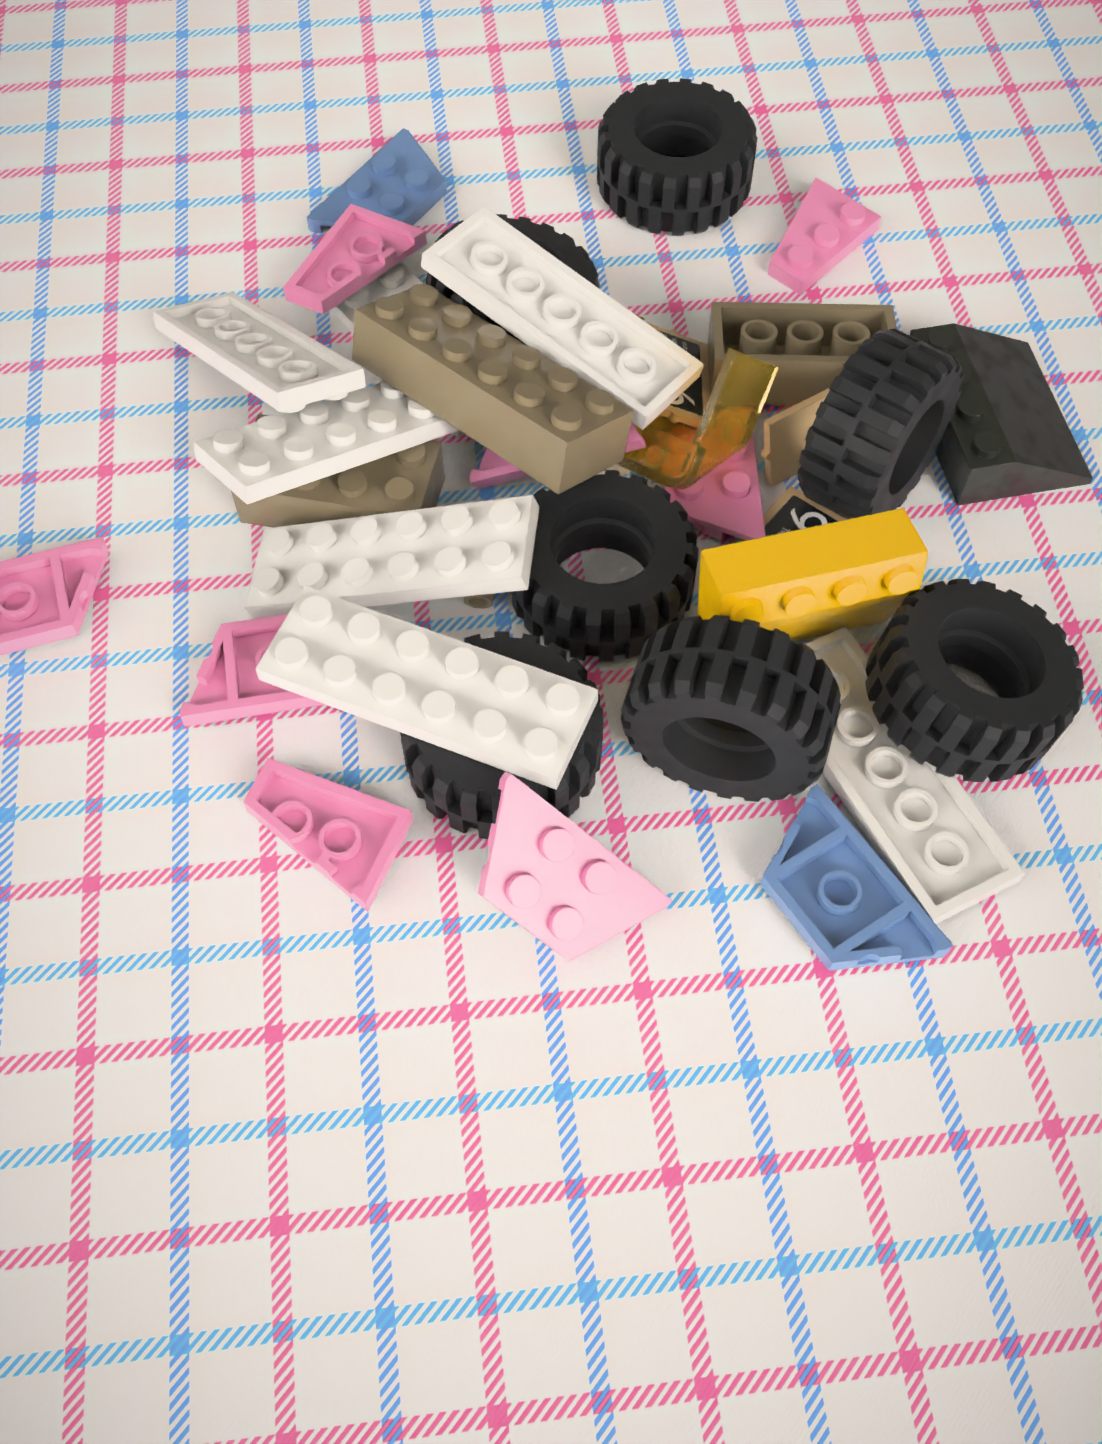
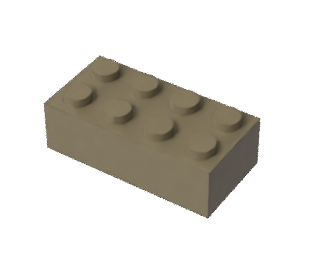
(799, 338)
(385, 485)

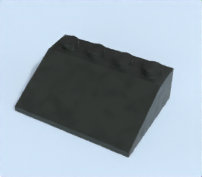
(1006, 423)

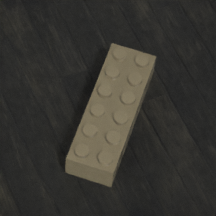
(492, 386)

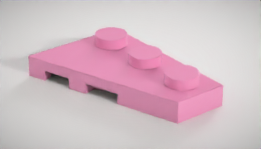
(820, 236)
(350, 257)
(331, 826)

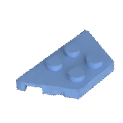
(393, 182)
(845, 894)

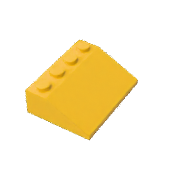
(816, 575)

